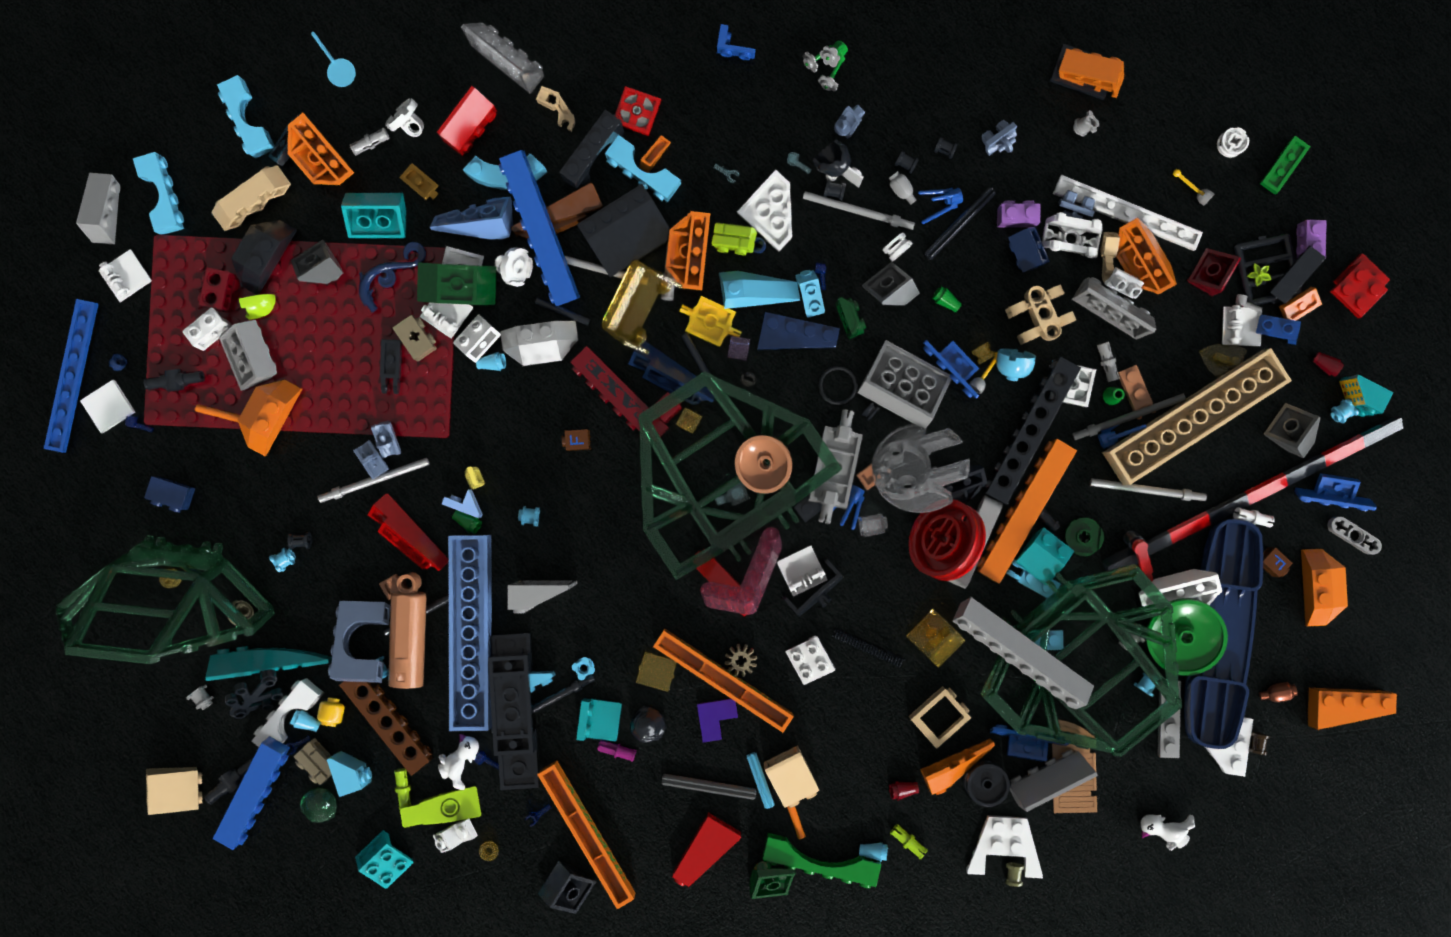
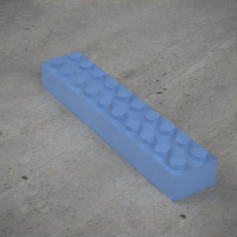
(469, 632)

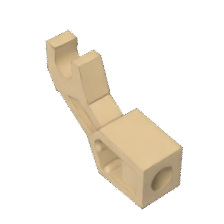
(564, 113)
(1108, 251)

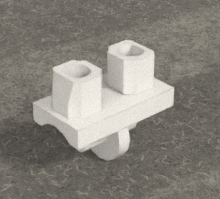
(1125, 283)

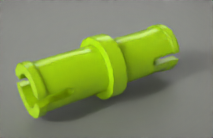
(402, 788)
(908, 841)

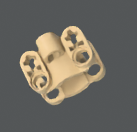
(1042, 325)

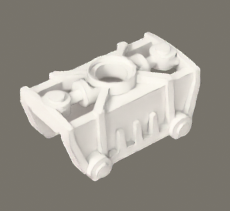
(1073, 226)

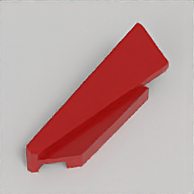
(405, 534)

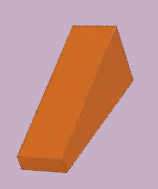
(653, 154)

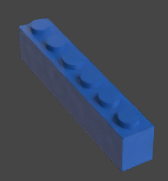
(251, 793)

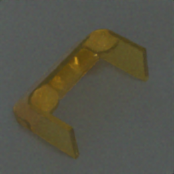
(634, 302)

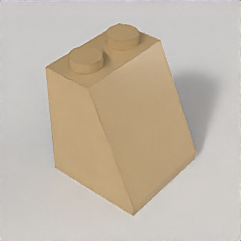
(791, 777)
(173, 789)

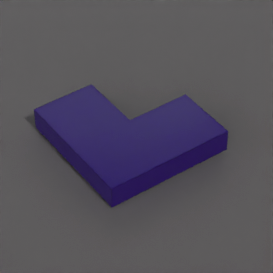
(711, 713)

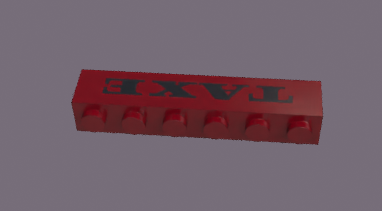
(612, 389)

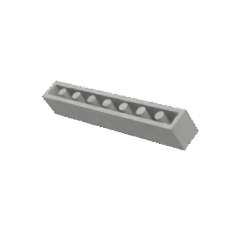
(1023, 653)

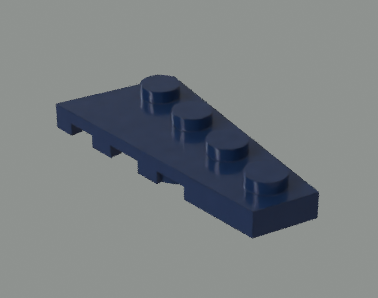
(793, 333)

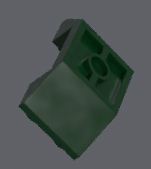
(456, 284)

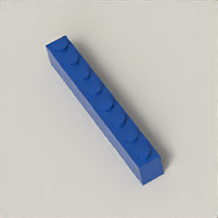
(539, 228)

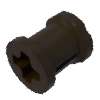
(1259, 748)

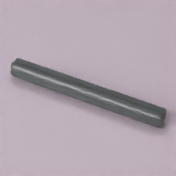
(709, 786)

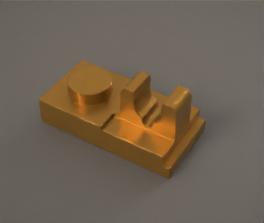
(419, 182)

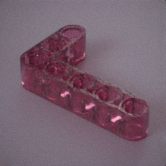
(748, 596)

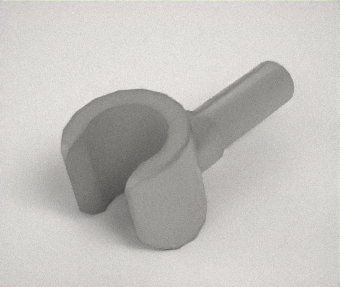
(1242, 301)

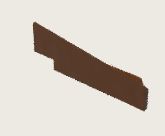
(569, 210)

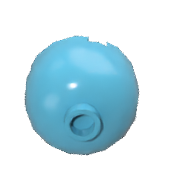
(1015, 364)

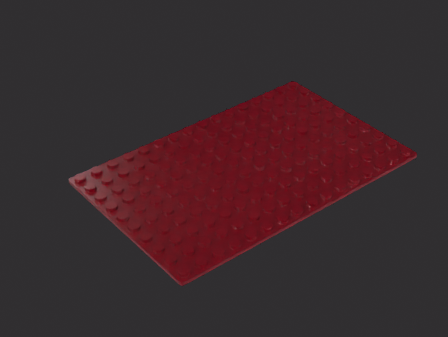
(314, 335)

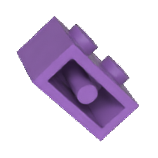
(1018, 215)
(1313, 234)

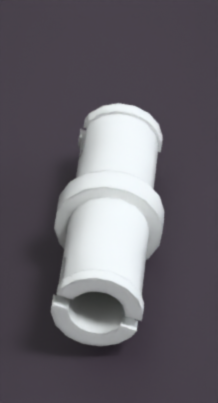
(1254, 517)

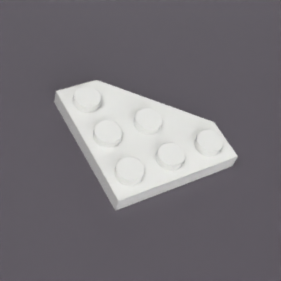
(770, 211)
(1234, 758)

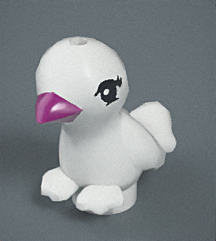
(454, 763)
(1173, 833)

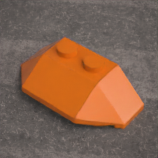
(315, 154)
(688, 250)
(1144, 258)
(267, 413)
(1323, 587)

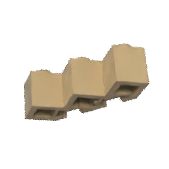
(250, 197)

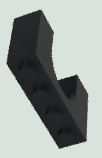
(604, 132)

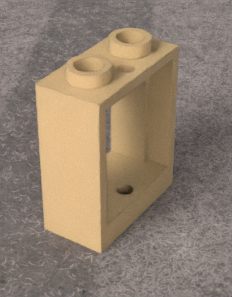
(928, 704)

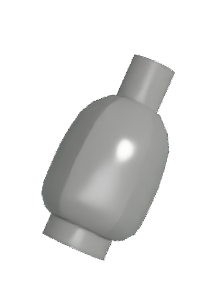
(902, 187)

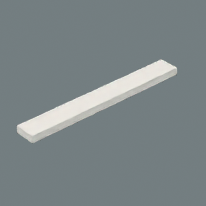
(1126, 212)

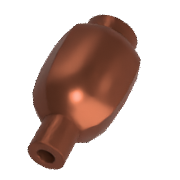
(1279, 692)

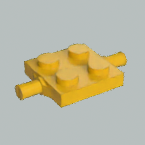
(710, 321)

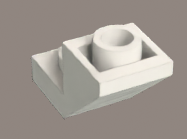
(454, 835)

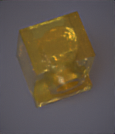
(689, 420)

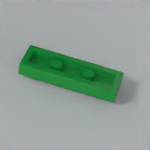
(1285, 165)

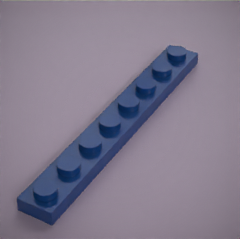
(71, 376)

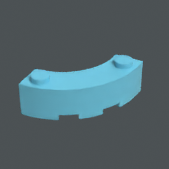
(491, 176)

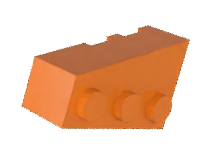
(1092, 70)

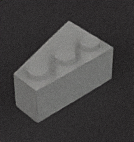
(99, 208)

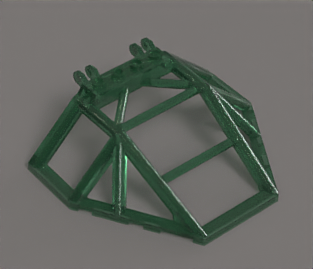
(685, 502)
(156, 554)
(1058, 608)

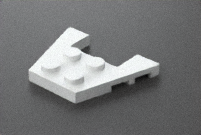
(1007, 838)

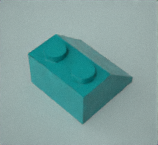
(1044, 555)

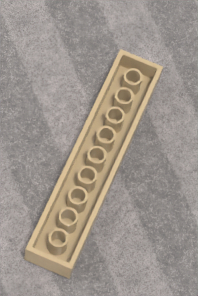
(1197, 416)

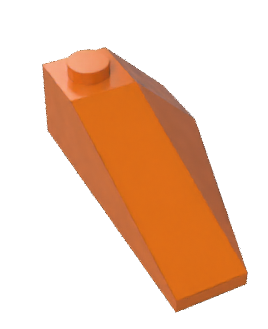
(947, 771)

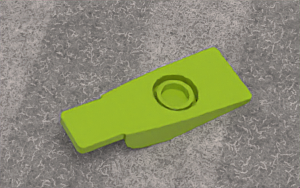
(443, 808)

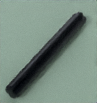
(964, 218)

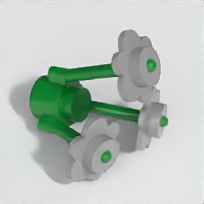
(831, 55)

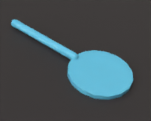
(340, 71)

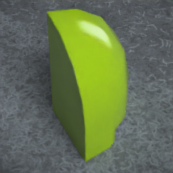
(257, 305)

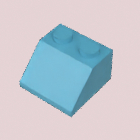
(348, 773)

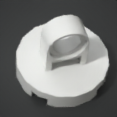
(405, 116)
(514, 266)

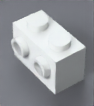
(476, 338)

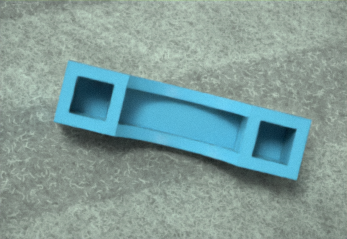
(236, 96)
(662, 183)
(165, 216)

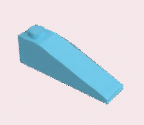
(751, 289)

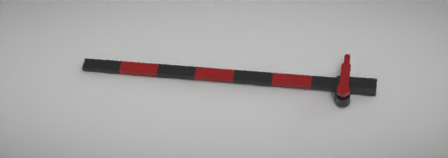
(1140, 550)

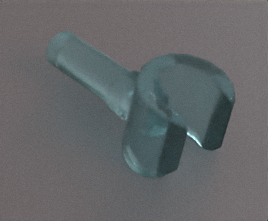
(793, 160)
(726, 172)

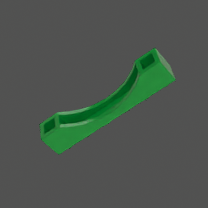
(859, 869)

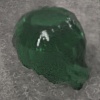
(318, 805)

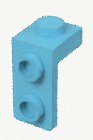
(810, 293)

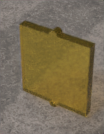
(656, 671)

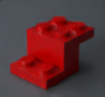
(1360, 285)

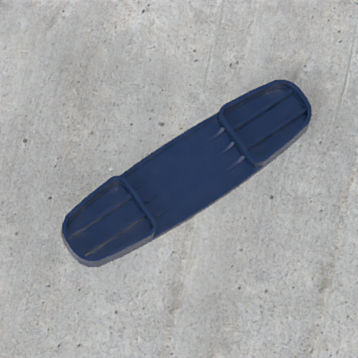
(1219, 696)

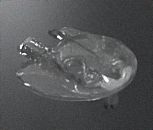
(914, 468)

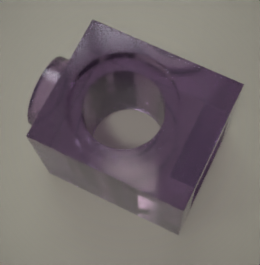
(738, 348)

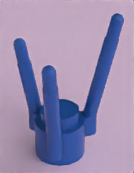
(951, 196)
(1108, 438)
(856, 495)

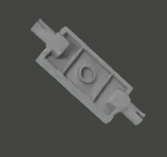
(845, 448)

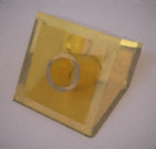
(935, 638)

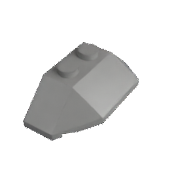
(539, 341)

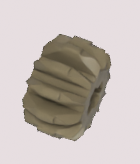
(739, 652)

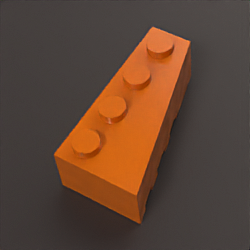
(1343, 706)

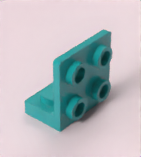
(599, 720)
(382, 861)

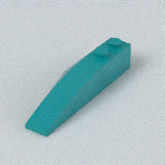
(252, 661)

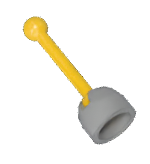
(1203, 195)
(978, 383)

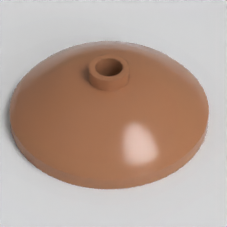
(752, 468)

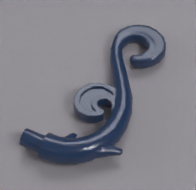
(390, 279)

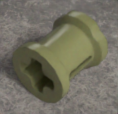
(1014, 874)

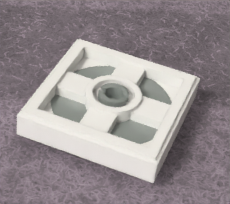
(1081, 388)

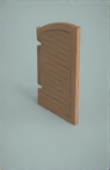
(1079, 798)

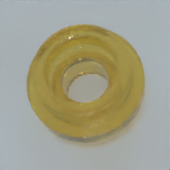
(486, 856)

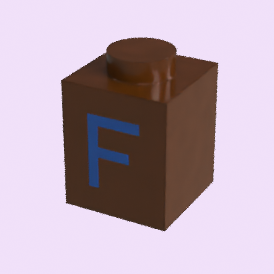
(576, 440)
(1275, 562)

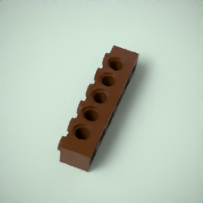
(388, 732)

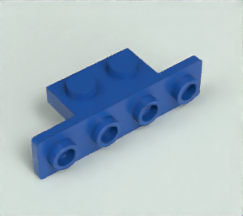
(956, 363)
(1336, 491)
(1024, 746)

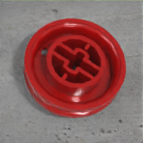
(946, 544)

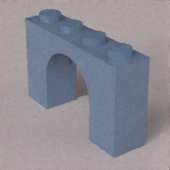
(350, 617)

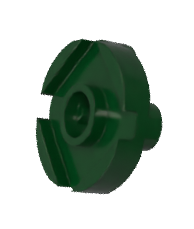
(1094, 533)

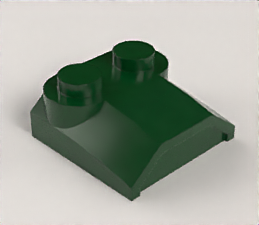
(848, 313)
(770, 881)

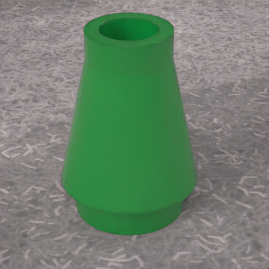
(946, 299)
(1109, 395)
(467, 522)

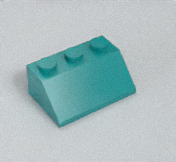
(374, 215)

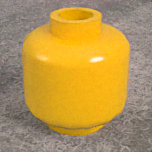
(330, 712)

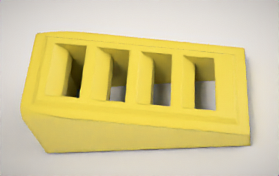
(474, 477)

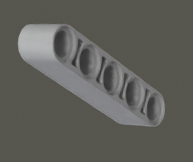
(989, 511)

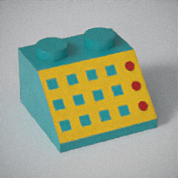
(1365, 395)

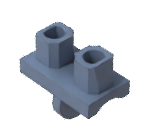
(849, 121)
(1002, 140)
(1069, 202)
(386, 439)
(371, 459)

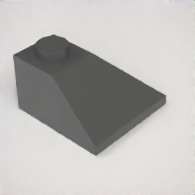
(317, 265)
(892, 286)
(1294, 430)

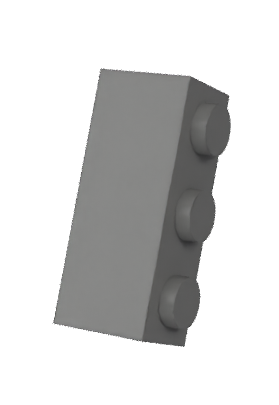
(248, 354)

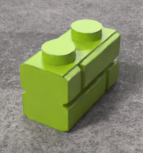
(734, 238)

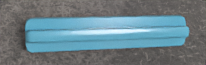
(760, 780)

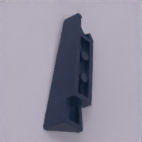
(666, 373)

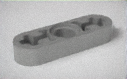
(1363, 535)

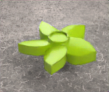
(1260, 274)

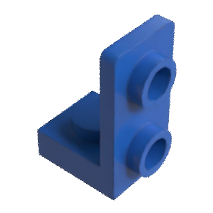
(729, 50)
(1279, 328)

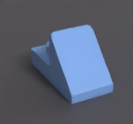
(468, 506)

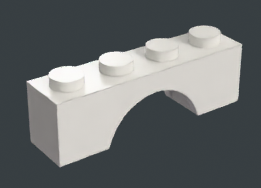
(303, 696)

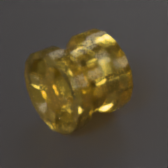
(983, 353)

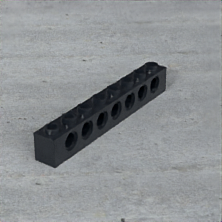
(1069, 373)

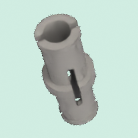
(369, 141)
(1108, 361)

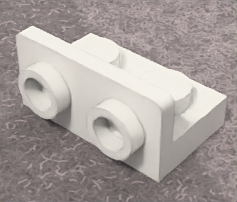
(206, 329)

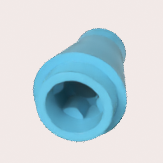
(492, 362)
(305, 721)
(874, 851)

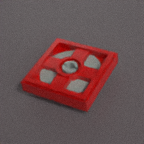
(637, 110)

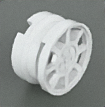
(1232, 142)
(899, 248)

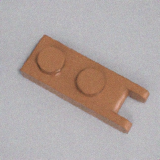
(1135, 388)

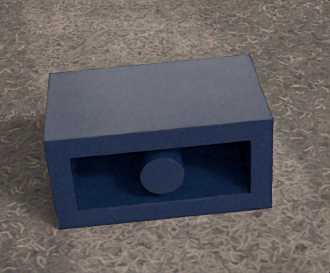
(1028, 249)
(169, 493)

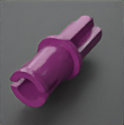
(616, 750)

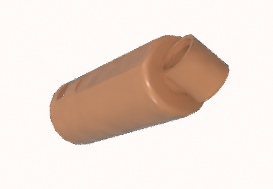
(407, 634)

